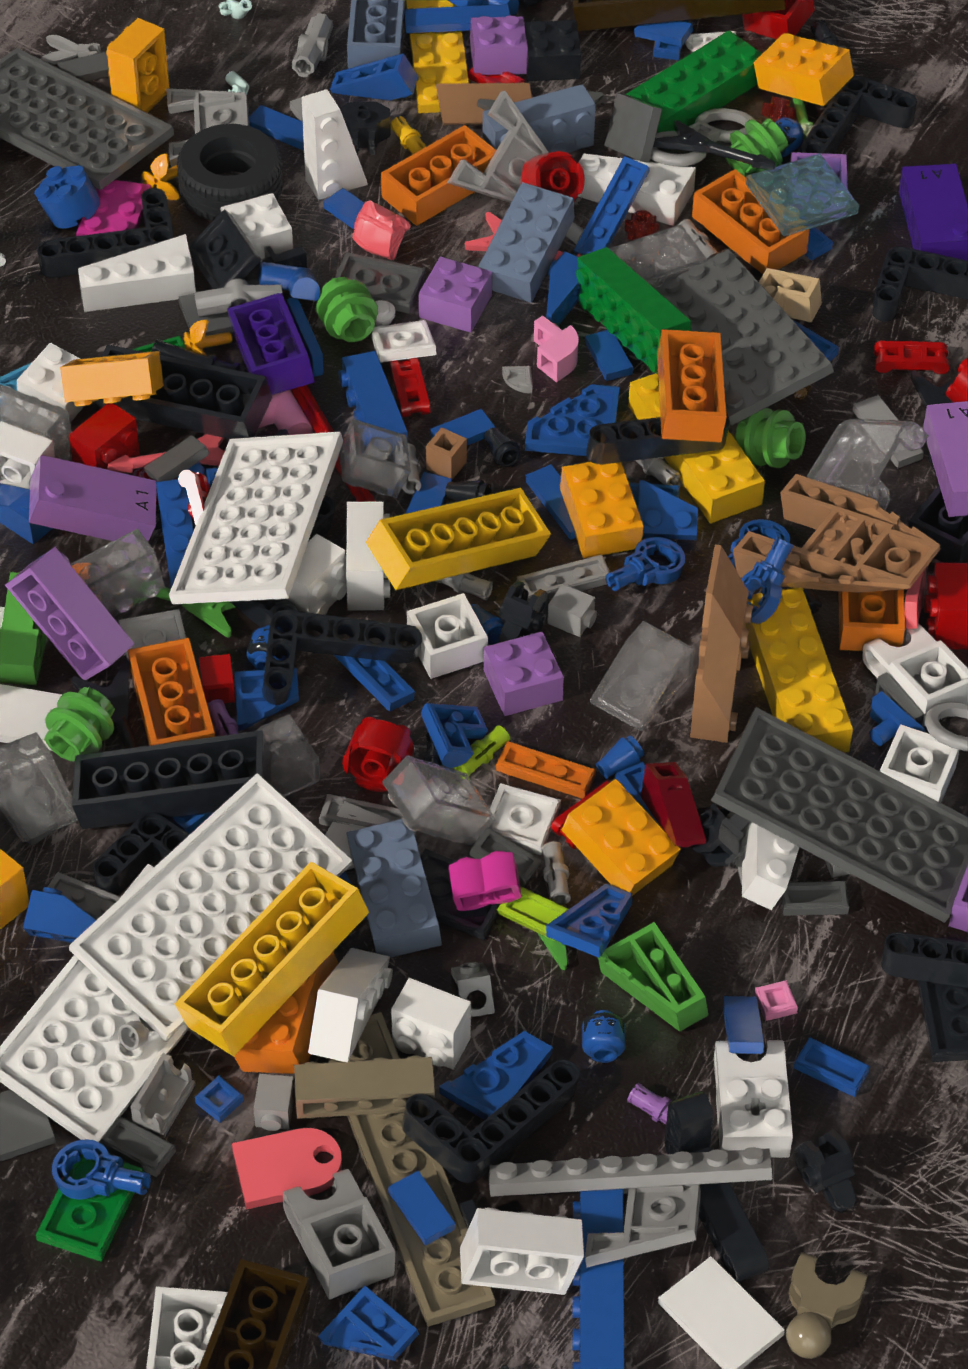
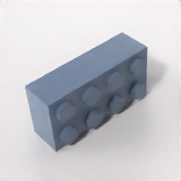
(374, 30)
(559, 119)
(528, 241)
(394, 888)

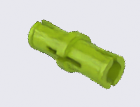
(490, 744)

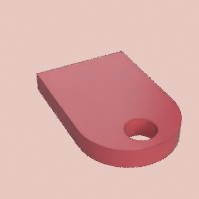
(284, 1162)

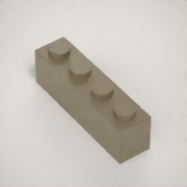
(361, 1086)

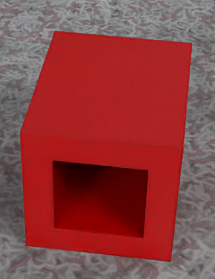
(217, 678)

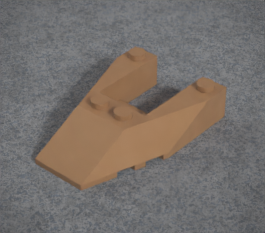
(853, 545)
(721, 650)

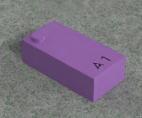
(948, 446)
(91, 500)
(69, 614)

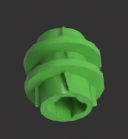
(760, 139)
(347, 302)
(771, 437)
(79, 723)

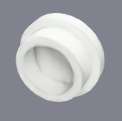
(386, 313)

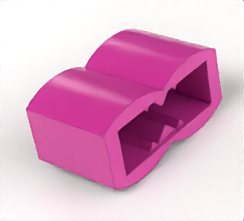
(485, 881)

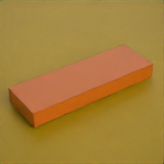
(545, 770)

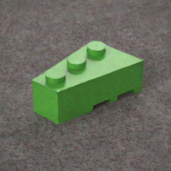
(20, 644)
(655, 977)

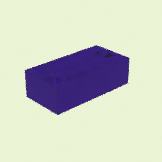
(935, 209)
(271, 343)

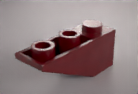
(672, 803)

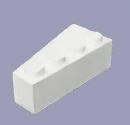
(328, 148)
(661, 194)
(139, 277)
(766, 865)
(347, 1003)
(182, 1326)

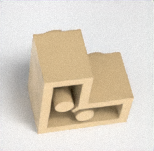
(793, 292)

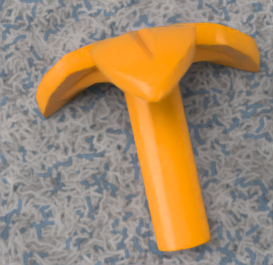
(161, 175)
(197, 341)

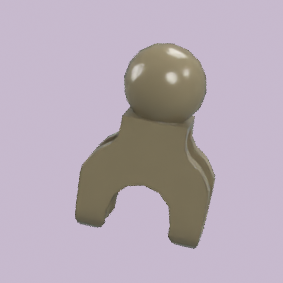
(819, 1307)

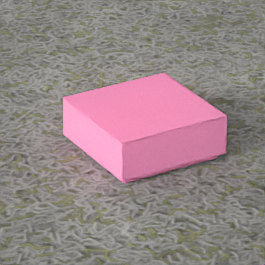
(776, 1000)

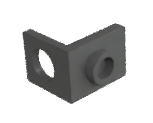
(473, 977)

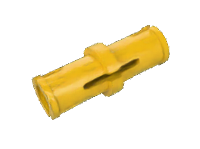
(409, 137)

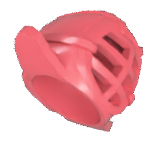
(379, 230)

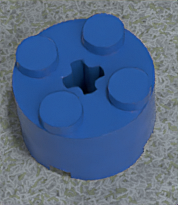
(67, 196)

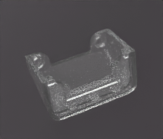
(861, 452)

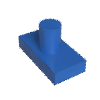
(889, 718)

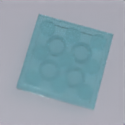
(802, 194)

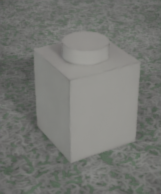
(572, 610)
(274, 1102)

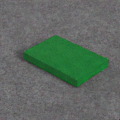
(85, 1224)

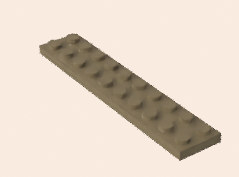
(392, 1156)

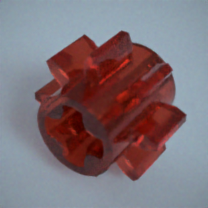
(778, 109)
(641, 225)

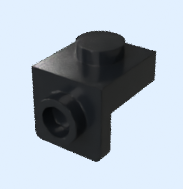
(292, 257)

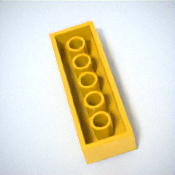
(717, 480)
(457, 538)
(798, 671)
(272, 958)

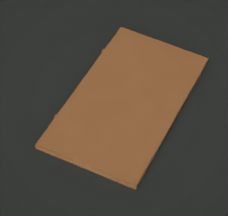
(460, 100)

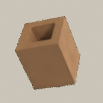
(446, 453)

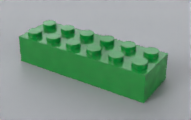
(701, 81)
(626, 304)

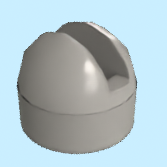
(131, 1029)

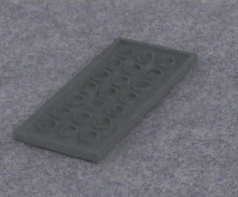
(72, 120)
(760, 344)
(847, 814)

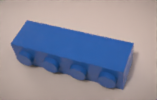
(370, 392)

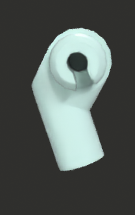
(234, 8)
(236, 82)

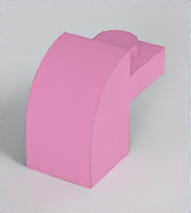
(557, 349)

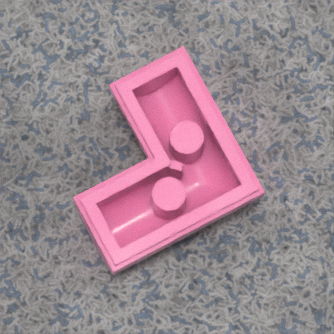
(286, 414)

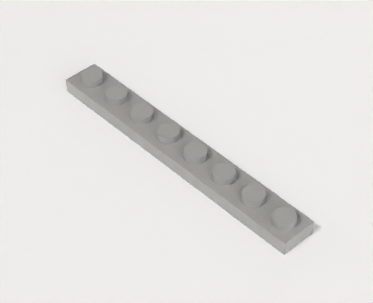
(630, 1172)

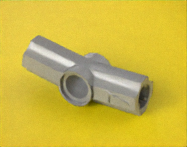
(312, 45)
(235, 293)

